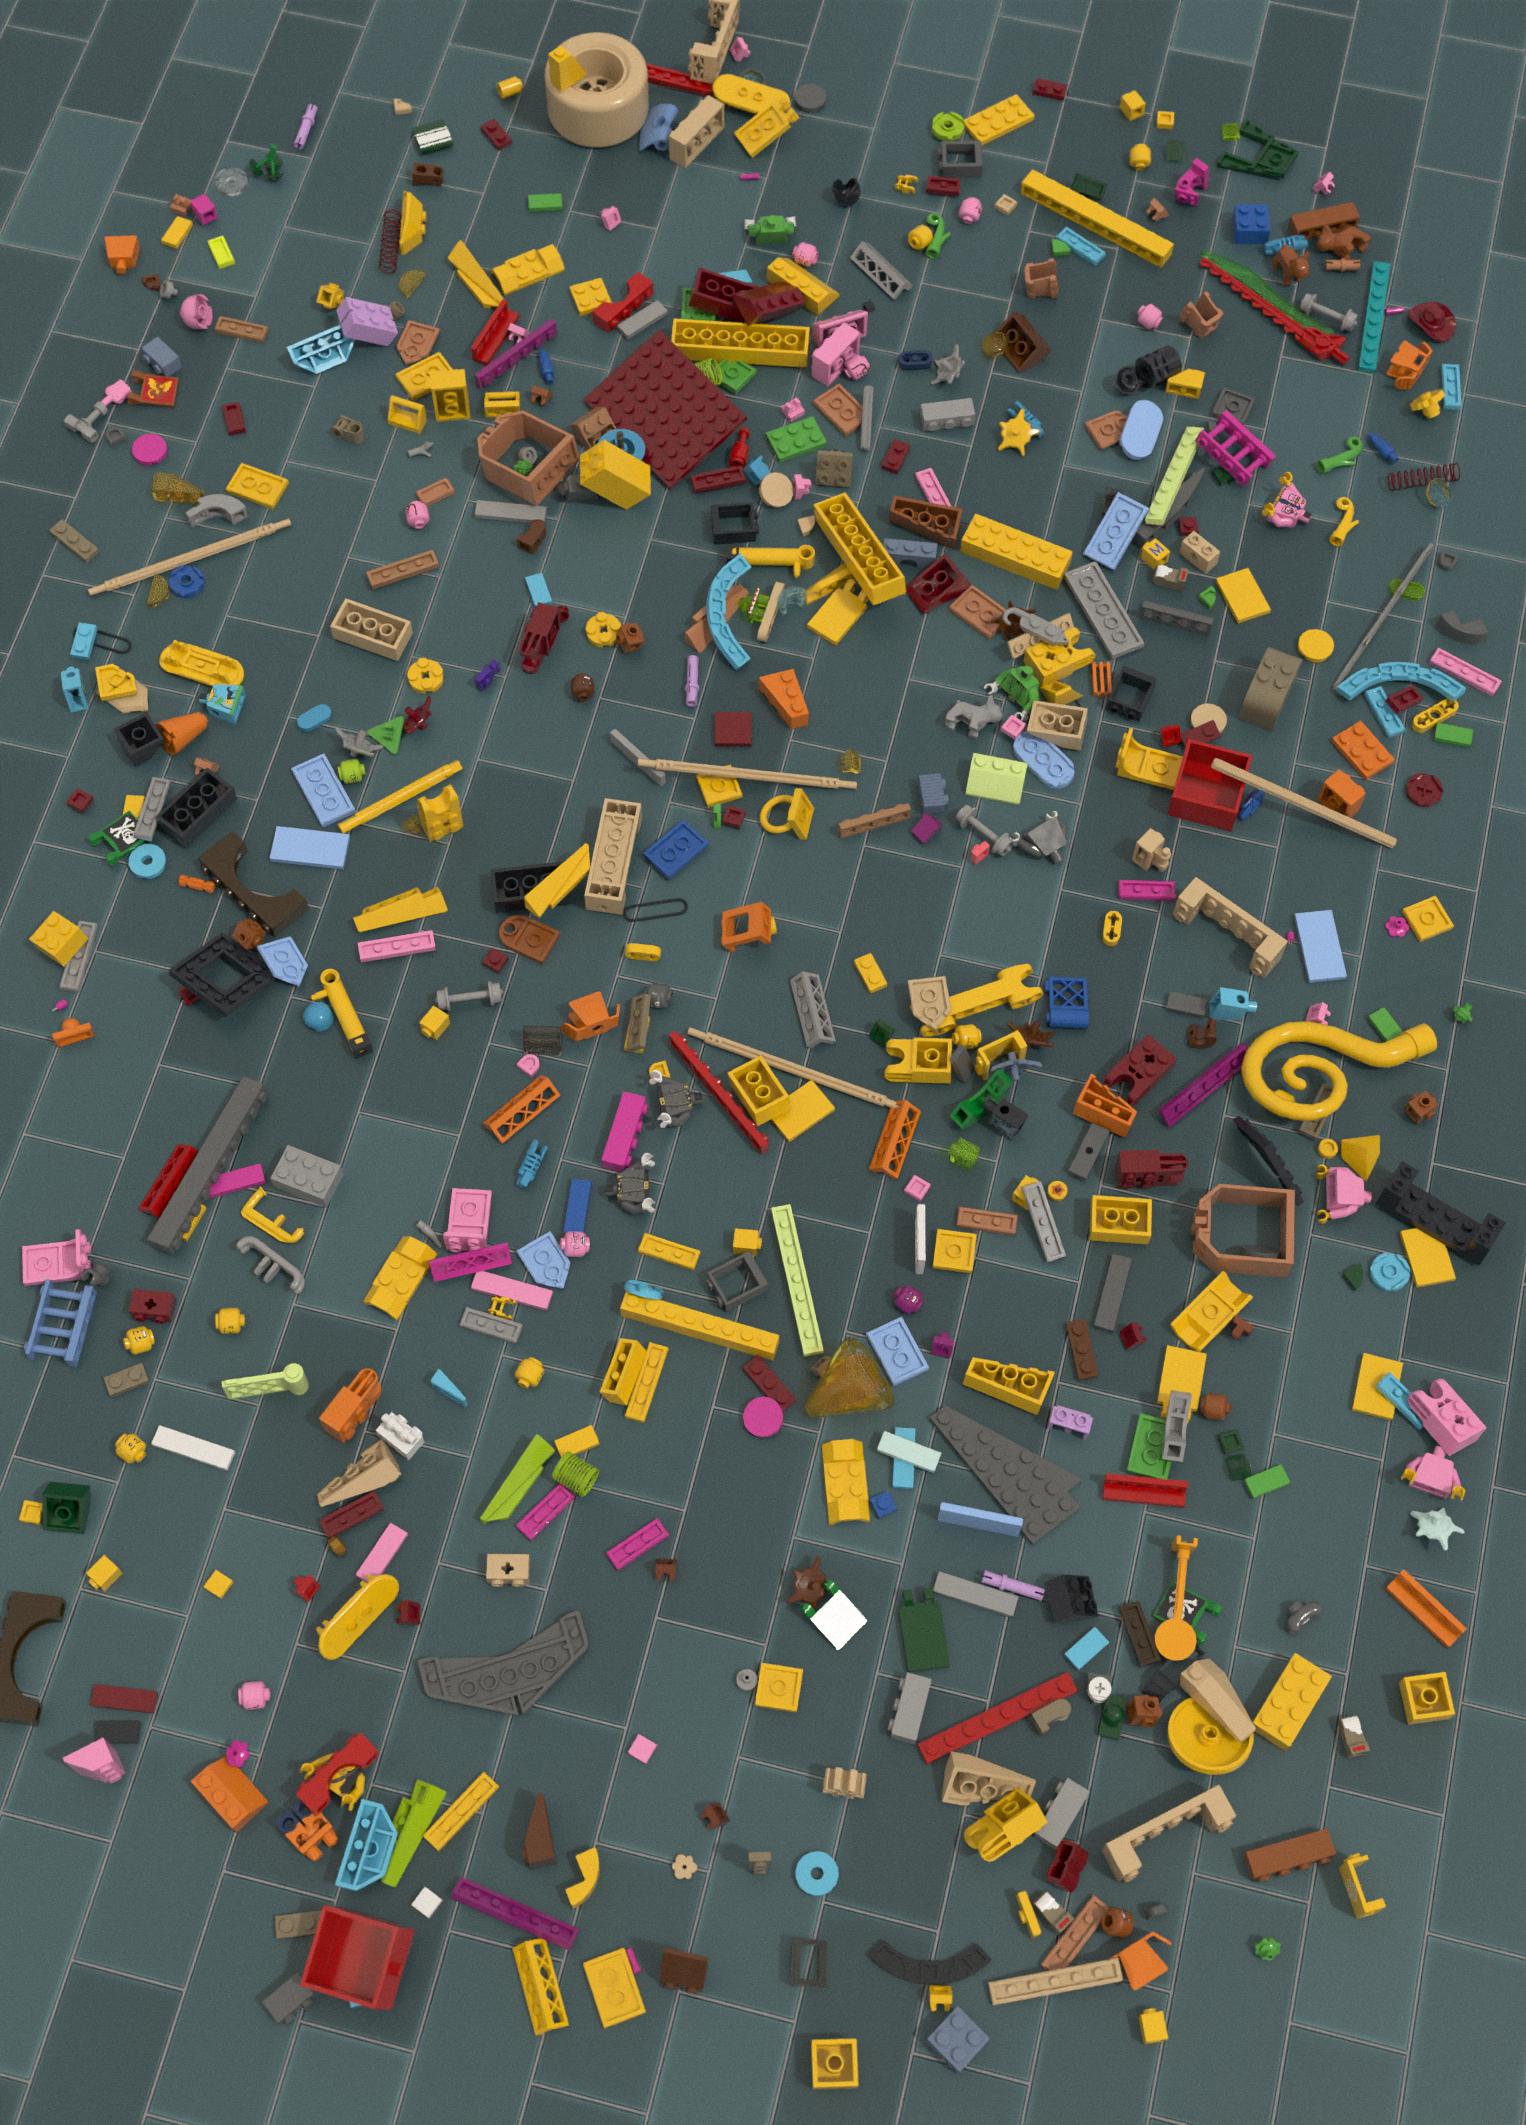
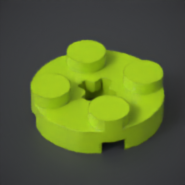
(944, 133)

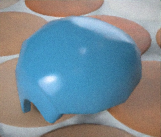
(318, 1016)

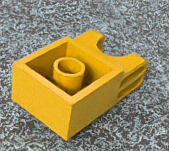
(1057, 661)
(440, 814)
(923, 1060)
(1005, 1825)

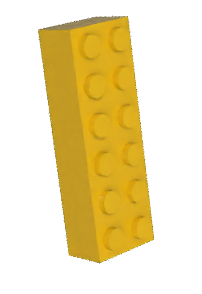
(1016, 551)

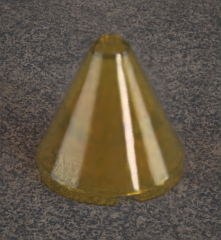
(850, 1384)

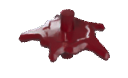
(417, 717)

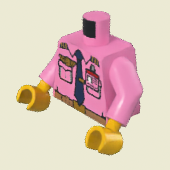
(1287, 506)

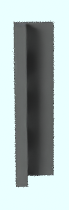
(1176, 618)

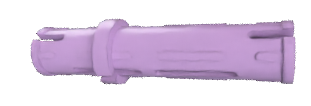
(307, 122)
(692, 686)
(1013, 1585)

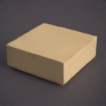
(1005, 205)

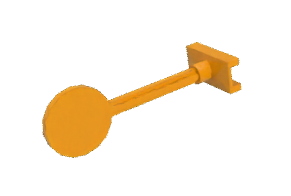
(1175, 1637)

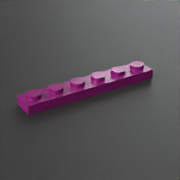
(515, 354)
(1203, 1086)
(515, 1913)

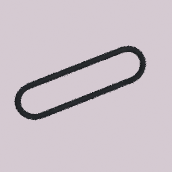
(108, 648)
(657, 916)

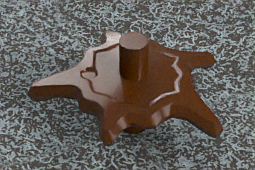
(1014, 628)
(1032, 1035)
(808, 1584)

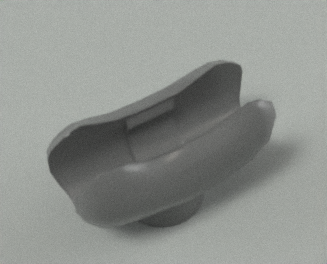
(97, 1274)
(1301, 1614)

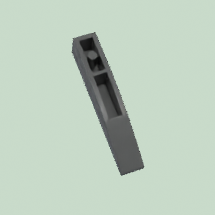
(1185, 494)

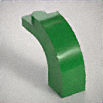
(971, 1110)

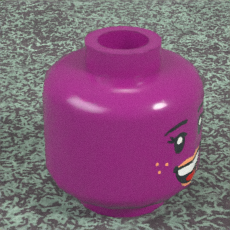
(908, 1299)

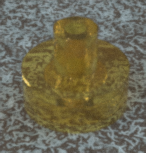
(411, 824)

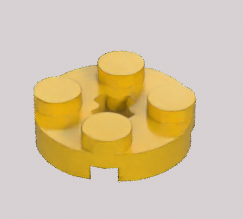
(601, 621)
(423, 667)

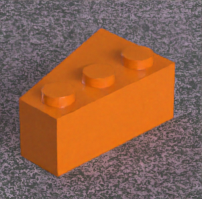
(786, 696)
(1104, 1108)

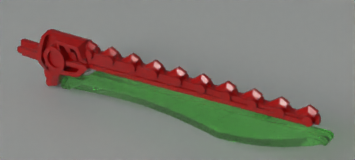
(1309, 333)

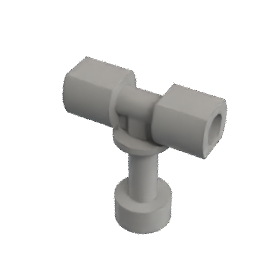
(84, 425)

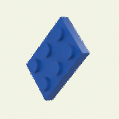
(676, 849)

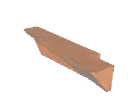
(699, 634)

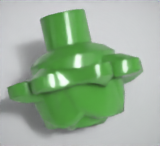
(523, 467)
(1463, 1013)
(1267, 1948)

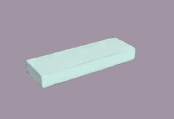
(909, 1452)

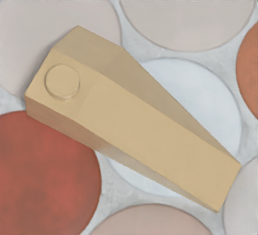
(371, 1472)
(1214, 1692)
(977, 1780)

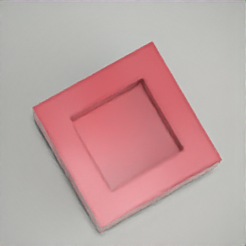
(979, 852)

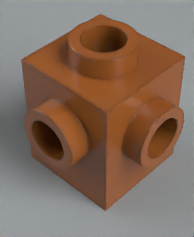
(630, 637)
(249, 934)
(1421, 1107)
(1144, 1711)

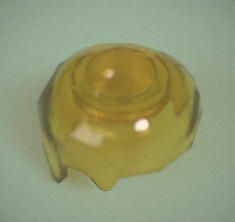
(994, 344)

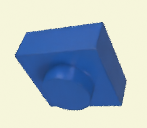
(883, 1504)

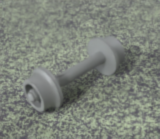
(1308, 304)
(967, 816)
(444, 999)

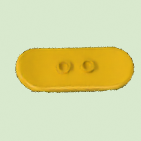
(745, 93)
(201, 664)
(357, 1615)

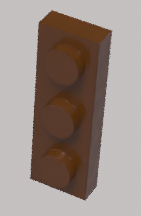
(1082, 1350)

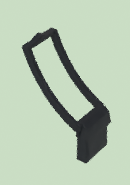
(1160, 1685)

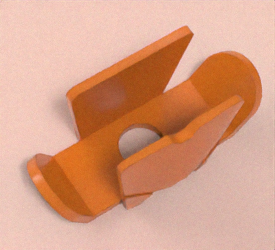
(1404, 365)
(589, 1014)
(1141, 1961)

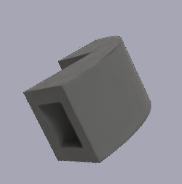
(1468, 633)

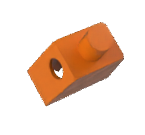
(122, 252)

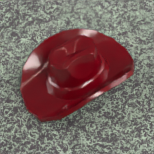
(1434, 320)

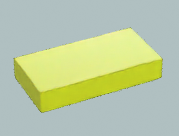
(221, 252)

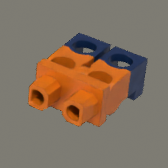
(309, 1836)

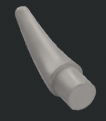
(426, 1229)

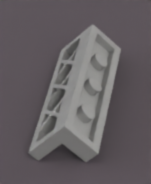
(886, 267)
(809, 1008)

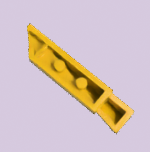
(474, 276)
(559, 882)

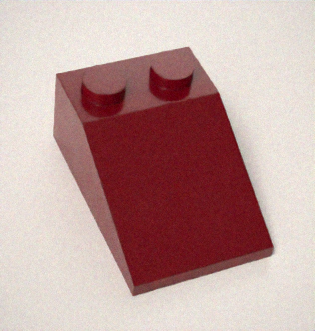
(937, 584)

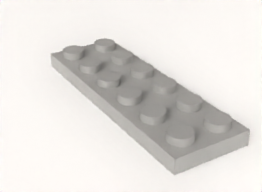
(1103, 610)

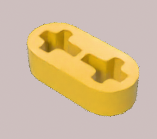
(1116, 929)
(642, 952)

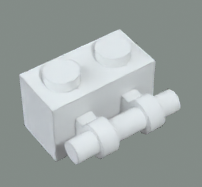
(400, 1435)

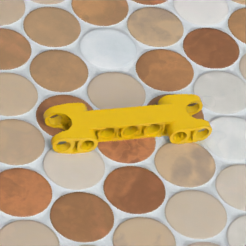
(1005, 990)

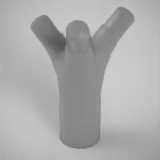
(421, 450)

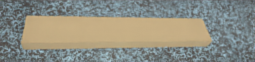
(1055, 1981)

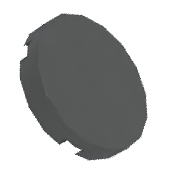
(810, 97)
(1260, 1251)

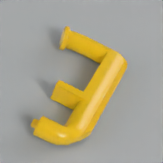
(265, 1224)

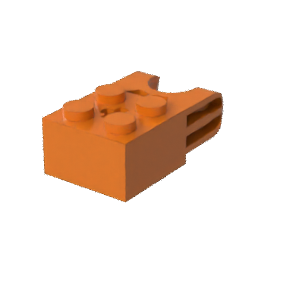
(351, 1406)

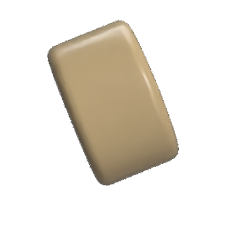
(609, 100)

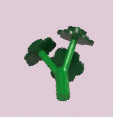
(272, 164)

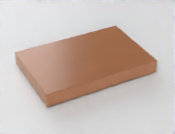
(840, 409)
(977, 611)

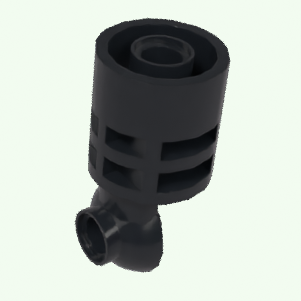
(1149, 370)

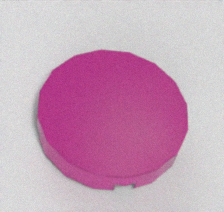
(149, 449)
(763, 1417)

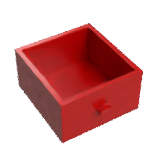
(1206, 793)
(357, 1957)

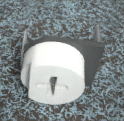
(1098, 1687)

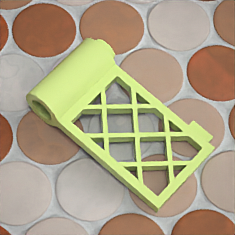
(290, 1379)

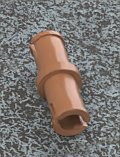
(1342, 265)

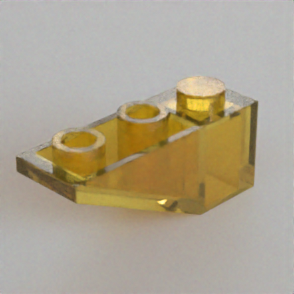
(172, 488)

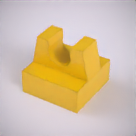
(940, 1994)

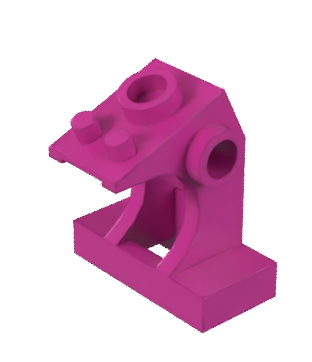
(1196, 176)

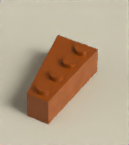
(927, 519)

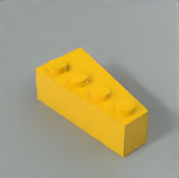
(1009, 1383)

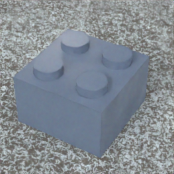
(957, 2040)

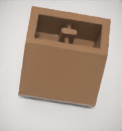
(592, 426)

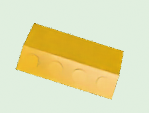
(815, 292)

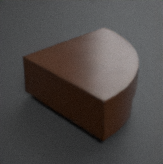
(152, 282)

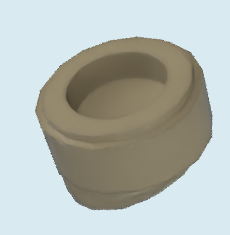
(396, 310)

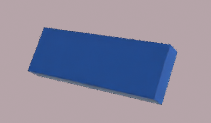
(577, 1205)

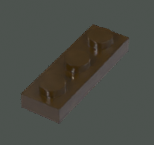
(1139, 1634)

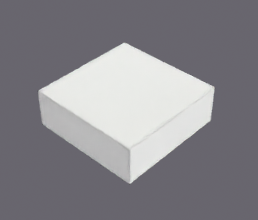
(426, 1902)

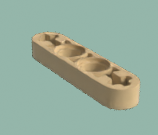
(770, 613)

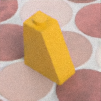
(564, 69)

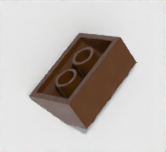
(1025, 344)

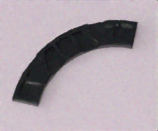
(929, 1971)

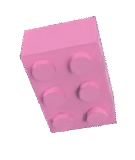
(835, 351)

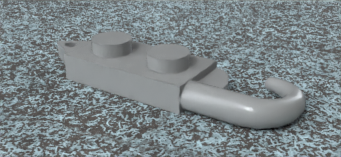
(1037, 627)

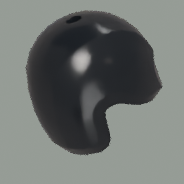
(847, 193)

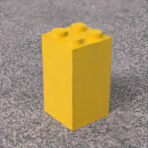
(615, 474)

